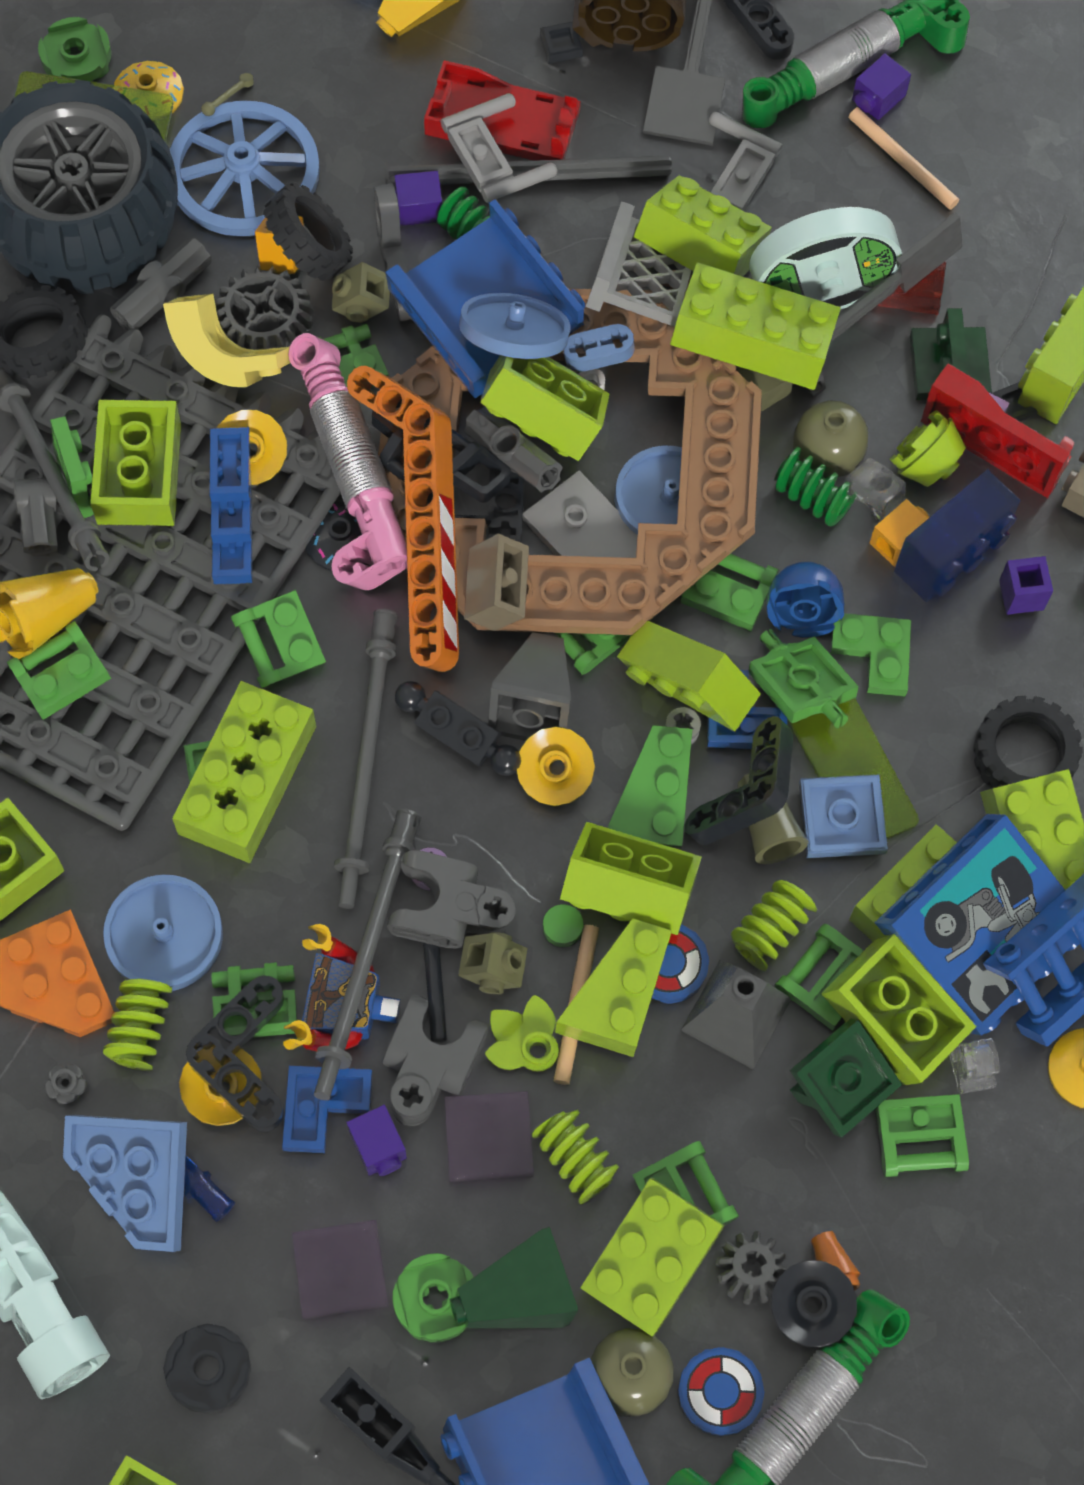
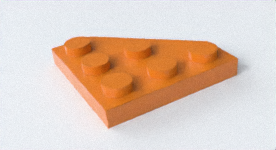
(53, 977)

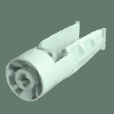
(58, 1346)

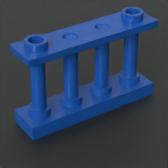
(1065, 1003)

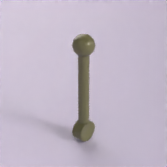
(245, 80)

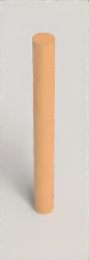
(903, 158)
(581, 975)

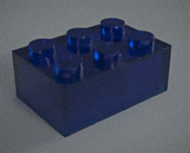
(957, 536)

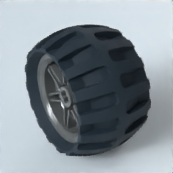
(72, 154)

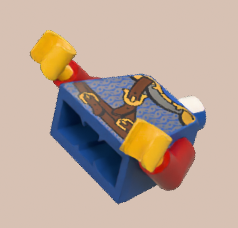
(326, 993)

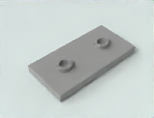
(580, 522)

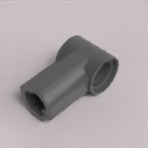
(36, 508)

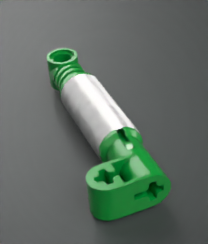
(852, 51)
(811, 1398)

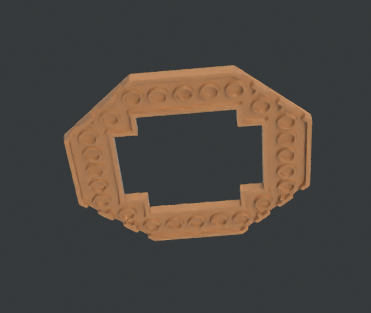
(714, 489)

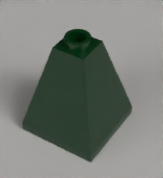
(519, 1290)

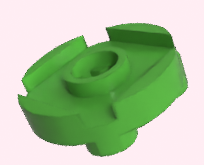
(73, 32)
(413, 1285)

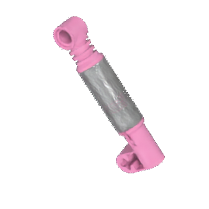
(354, 466)

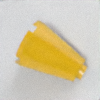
(42, 606)

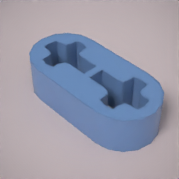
(599, 347)

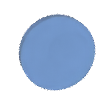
(514, 325)
(649, 487)
(163, 931)

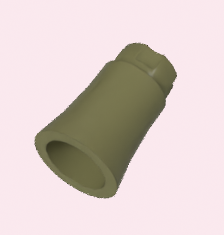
(776, 836)

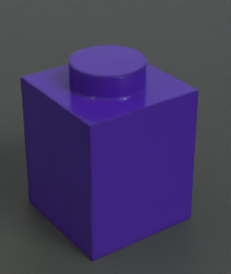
(881, 87)
(418, 197)
(1026, 585)
(377, 1141)

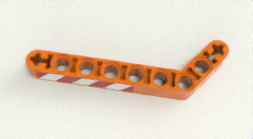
(427, 649)

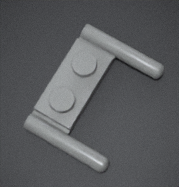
(483, 156)
(748, 163)

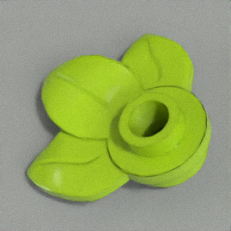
(520, 1033)

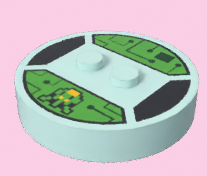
(829, 255)

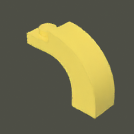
(208, 349)

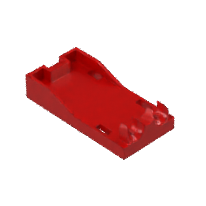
(534, 121)
(996, 435)

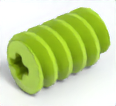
(770, 922)
(135, 1022)
(575, 1154)

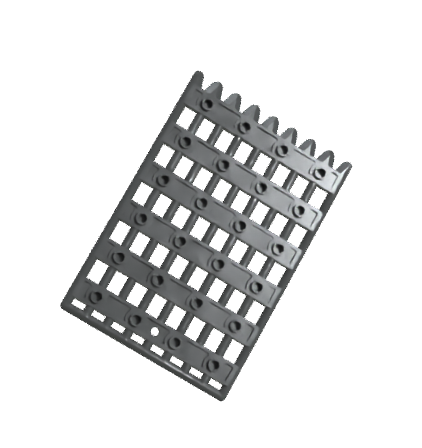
(162, 549)

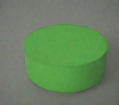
(562, 925)

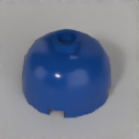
(805, 599)

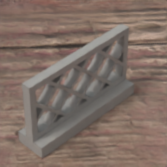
(613, 277)

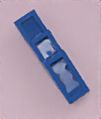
(231, 505)

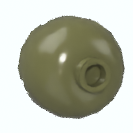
(833, 436)
(633, 1371)

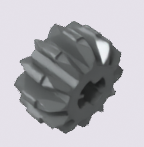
(737, 1259)

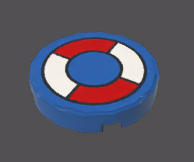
(682, 967)
(721, 1391)

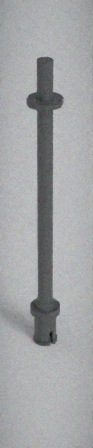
(83, 534)
(380, 650)
(334, 1056)

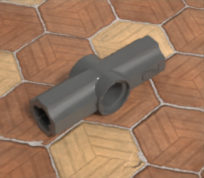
(161, 284)
(513, 449)

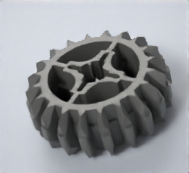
(259, 300)

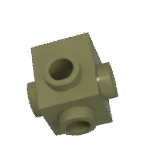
(360, 292)
(493, 962)

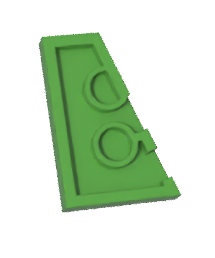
(657, 789)

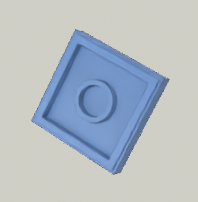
(843, 816)

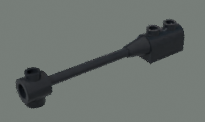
(381, 1428)

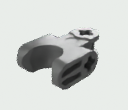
(458, 902)
(427, 1066)

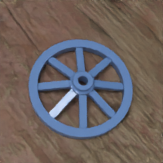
(237, 169)

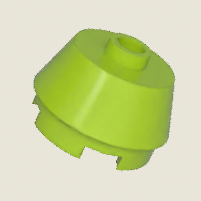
(930, 451)

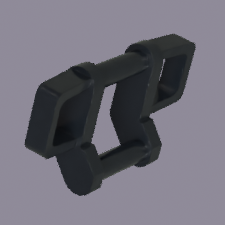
(470, 455)

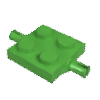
(803, 679)

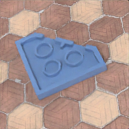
(133, 1173)

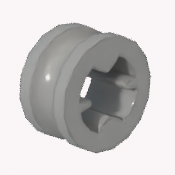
(688, 715)

